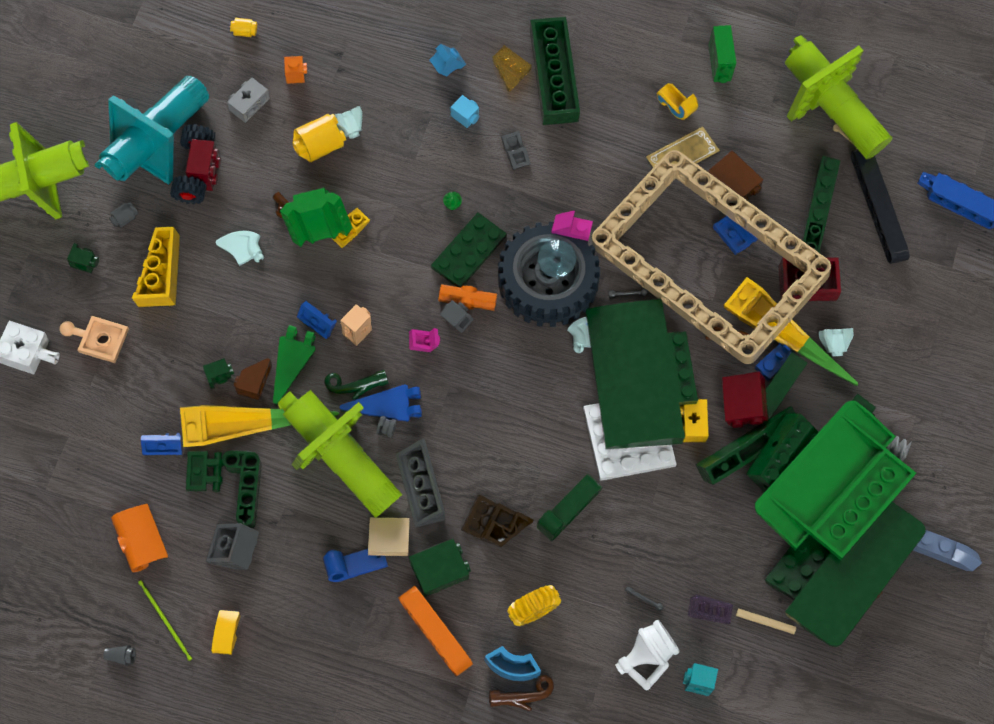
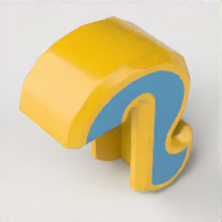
(676, 102)

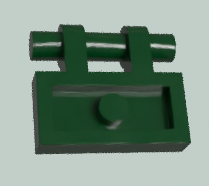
(198, 470)

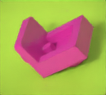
(423, 340)

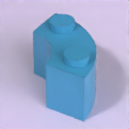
(512, 666)

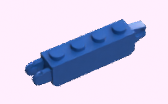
(959, 198)

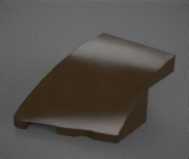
(494, 522)

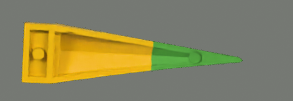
(750, 305)
(214, 424)

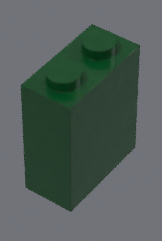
(439, 567)

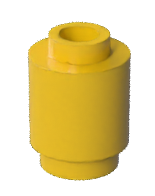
(243, 27)

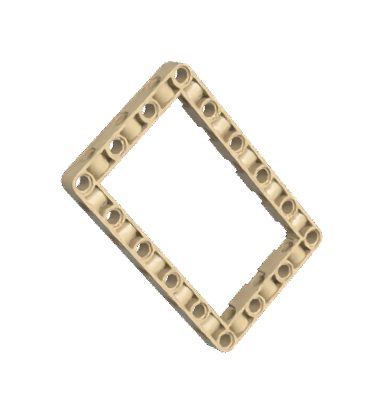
(743, 214)

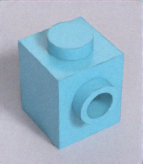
(465, 111)

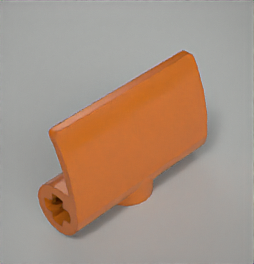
(139, 537)

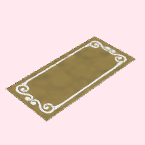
(695, 146)

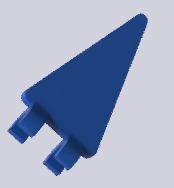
(389, 403)

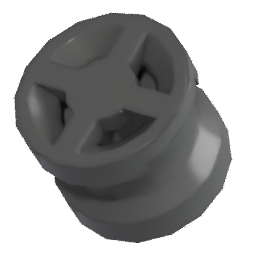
(386, 427)

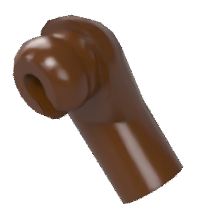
(281, 200)

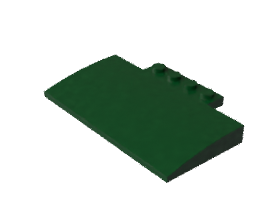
(639, 374)

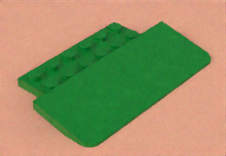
(836, 483)

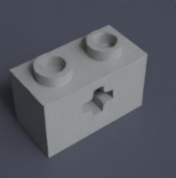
(248, 99)

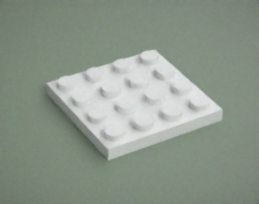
(623, 461)

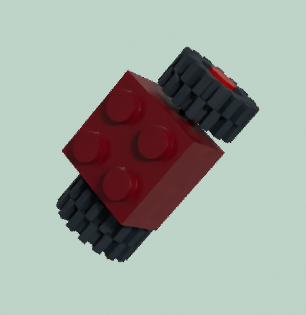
(201, 165)

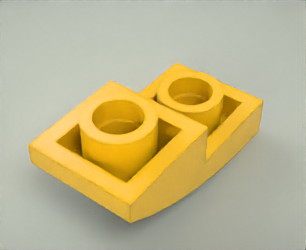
(358, 222)
(225, 632)

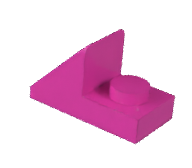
(570, 226)

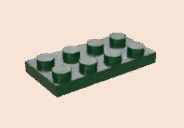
(468, 250)

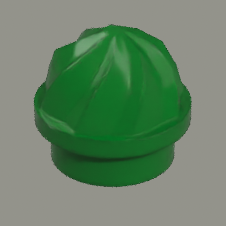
(452, 200)

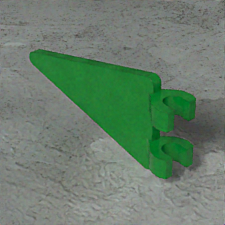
(291, 360)

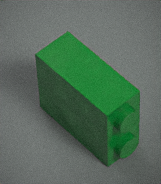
(722, 53)

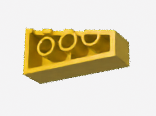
(159, 276)

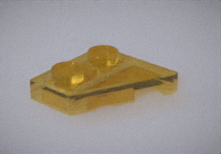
(511, 67)

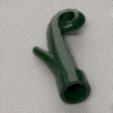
(360, 386)

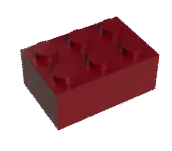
(827, 292)

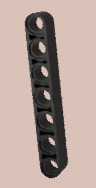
(880, 208)

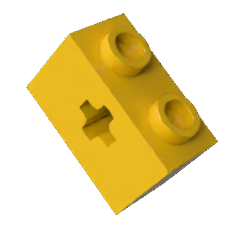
(695, 431)

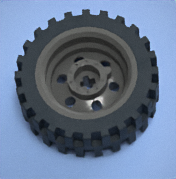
(533, 302)

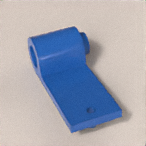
(352, 565)

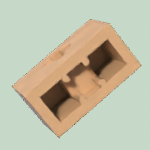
(356, 324)

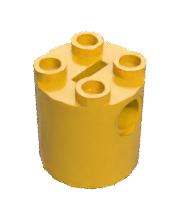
(318, 138)

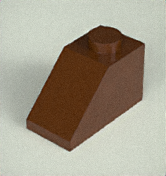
(253, 379)

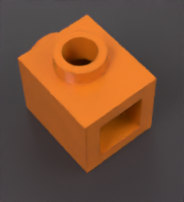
(295, 69)

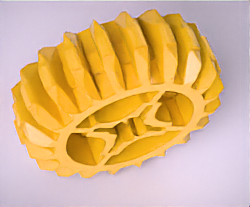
(534, 605)

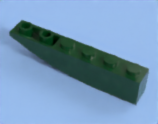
(820, 202)
(740, 451)

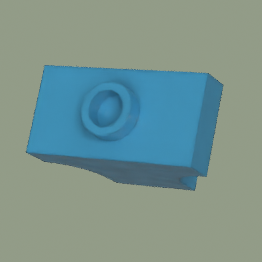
(447, 60)

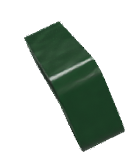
(246, 472)
(555, 521)

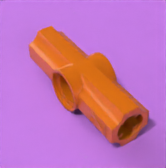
(468, 296)

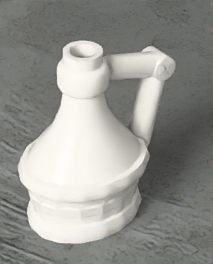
(651, 647)

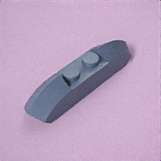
(948, 551)

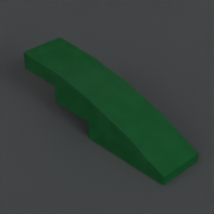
(783, 382)

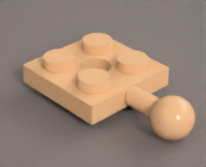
(96, 328)

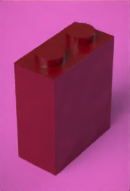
(745, 399)

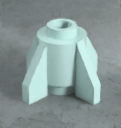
(350, 122)
(836, 340)

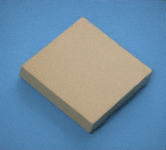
(388, 536)

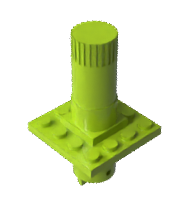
(827, 86)
(39, 169)
(333, 443)

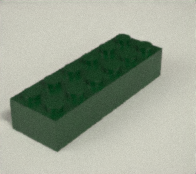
(554, 71)

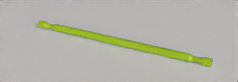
(165, 620)

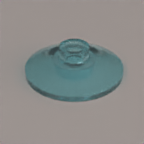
(558, 249)

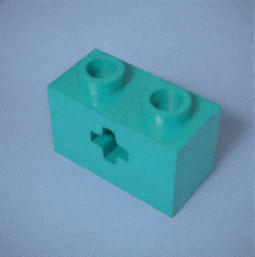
(700, 679)

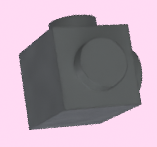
(457, 315)

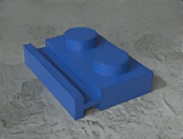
(734, 235)

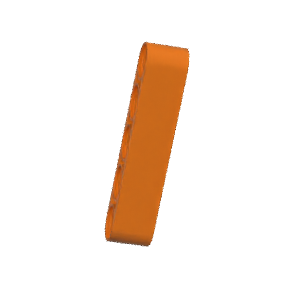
(435, 631)

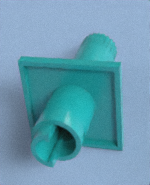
(149, 137)

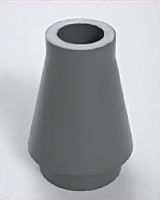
(123, 655)

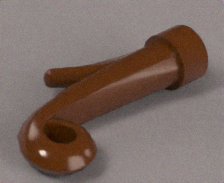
(519, 699)

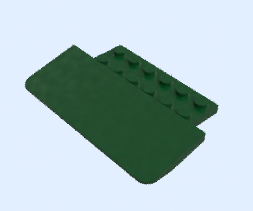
(836, 593)

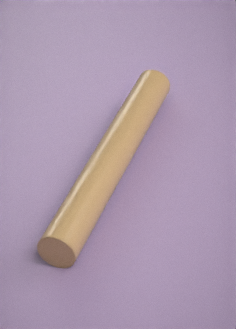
(766, 621)

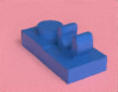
(316, 320)
(773, 361)
(161, 444)

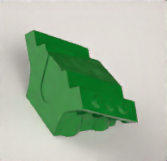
(315, 216)

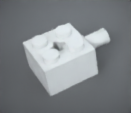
(25, 348)

